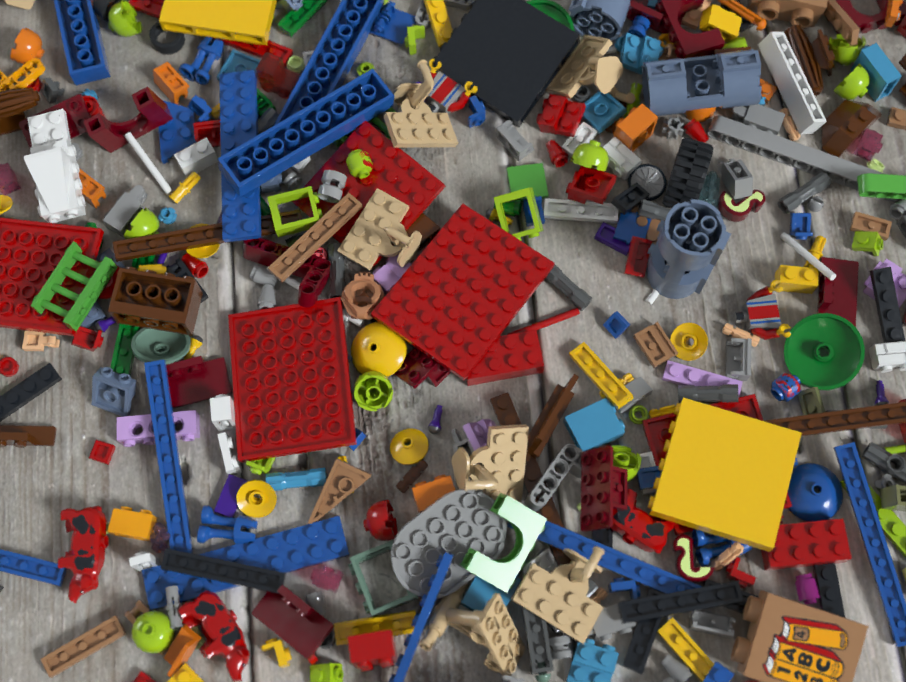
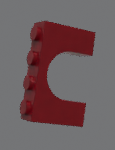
(870, 22)
(686, 43)
(111, 135)

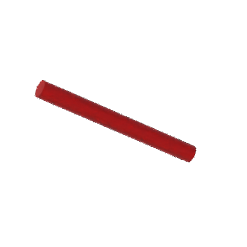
(549, 321)

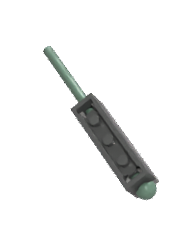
(537, 644)

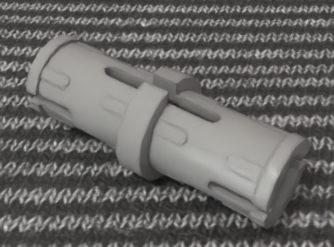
(172, 594)

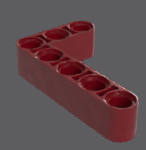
(313, 270)

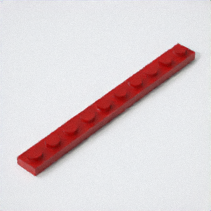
(154, 9)

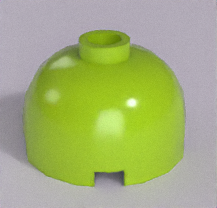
(123, 20)
(843, 51)
(853, 84)
(591, 155)
(144, 224)
(373, 391)
(627, 460)
(152, 632)

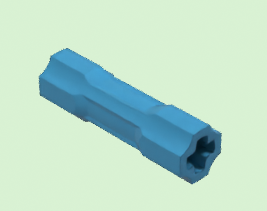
(282, 481)

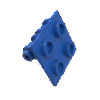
(392, 23)

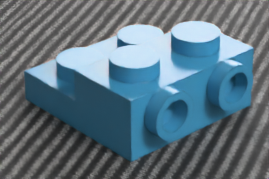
(639, 50)
(592, 663)

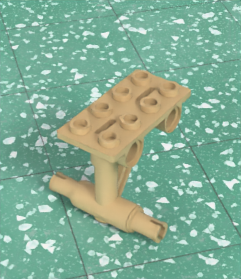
(487, 627)

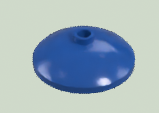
(805, 501)

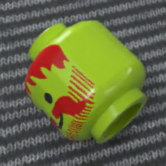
(359, 163)

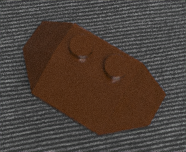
(846, 126)

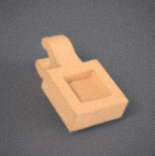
(37, 340)

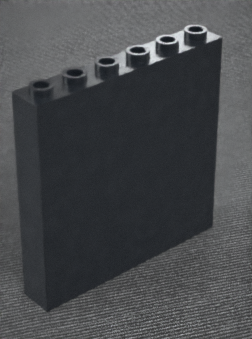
(507, 54)

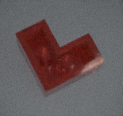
(275, 77)

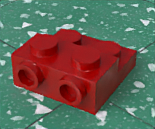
(560, 116)
(590, 185)

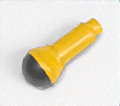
(492, 214)
(196, 342)

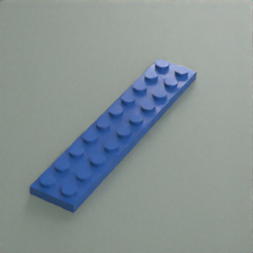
(238, 125)
(278, 552)

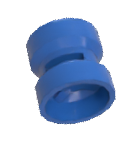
(640, 25)

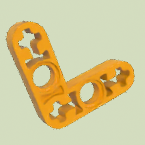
(8, 82)

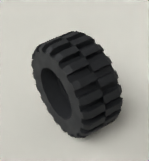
(688, 172)

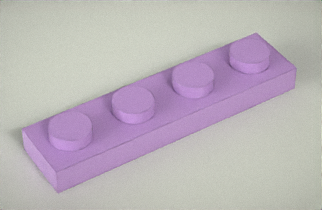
(687, 375)

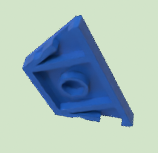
(178, 132)

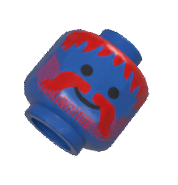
(785, 387)

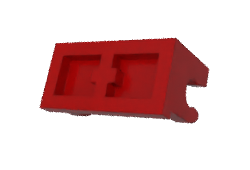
(208, 130)
(637, 257)

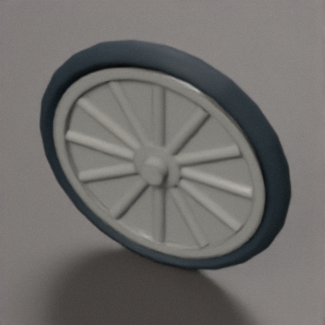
(650, 178)

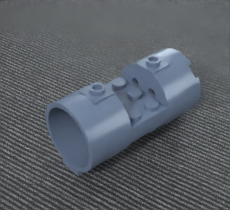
(599, 17)
(702, 82)
(686, 249)

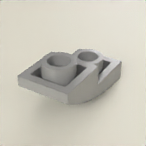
(639, 389)

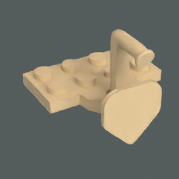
(590, 66)
(414, 122)
(377, 230)
(496, 466)
(562, 594)

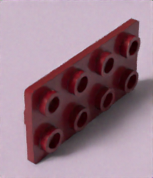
(640, 8)
(76, 113)
(840, 294)
(418, 367)
(197, 380)
(601, 488)
(293, 621)

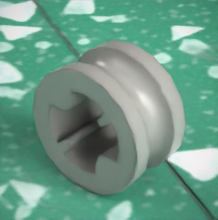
(292, 181)

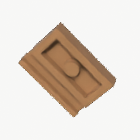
(655, 344)

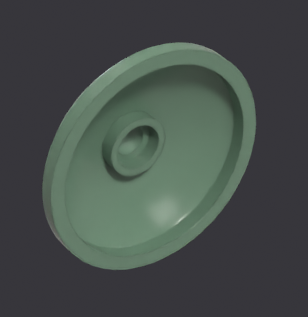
(157, 345)

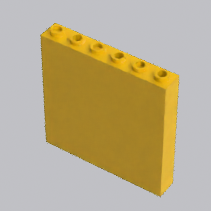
(222, 19)
(725, 474)

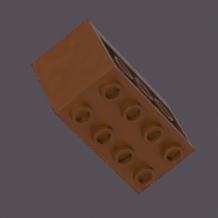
(155, 301)

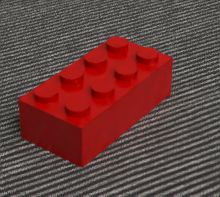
(509, 358)
(808, 545)
(373, 650)

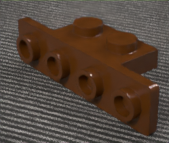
(27, 436)

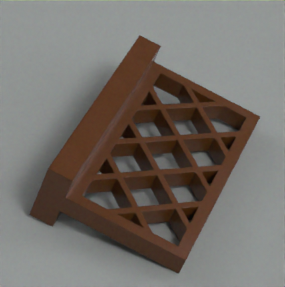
(550, 417)

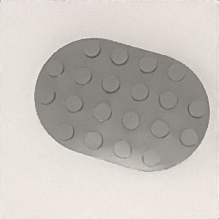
(448, 525)

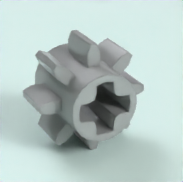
(672, 127)

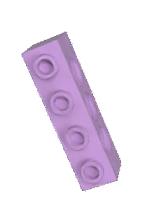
(129, 424)

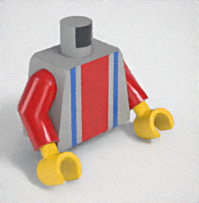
(447, 94)
(762, 314)

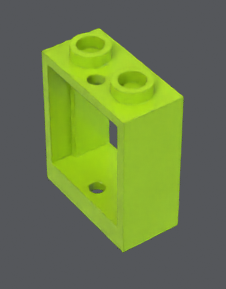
(527, 192)
(297, 226)

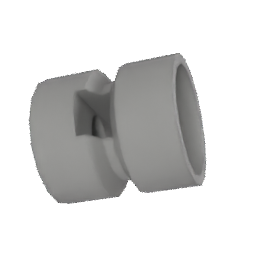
(332, 185)

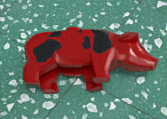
(640, 528)
(87, 549)
(219, 629)

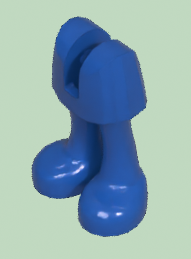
(207, 49)
(209, 517)
(705, 554)

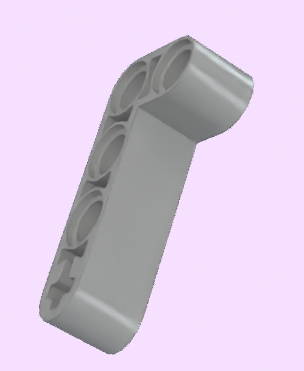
(553, 478)

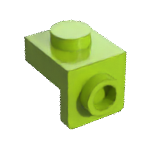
(413, 33)
(868, 242)
(260, 466)
(326, 672)

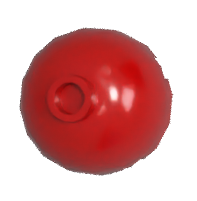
(380, 521)

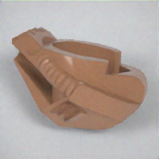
(362, 296)

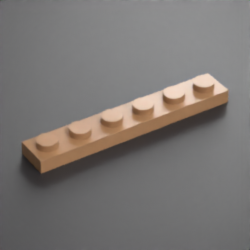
(315, 237)

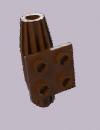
(811, 56)
(12, 107)

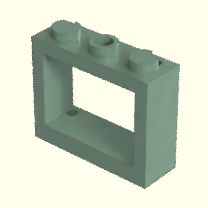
(362, 586)

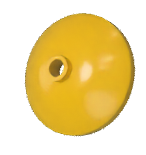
(388, 354)

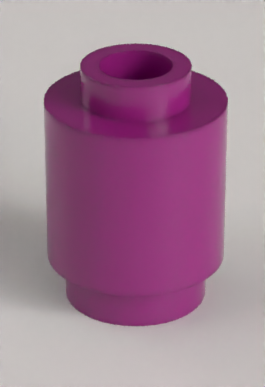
(806, 589)

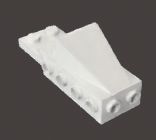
(54, 168)

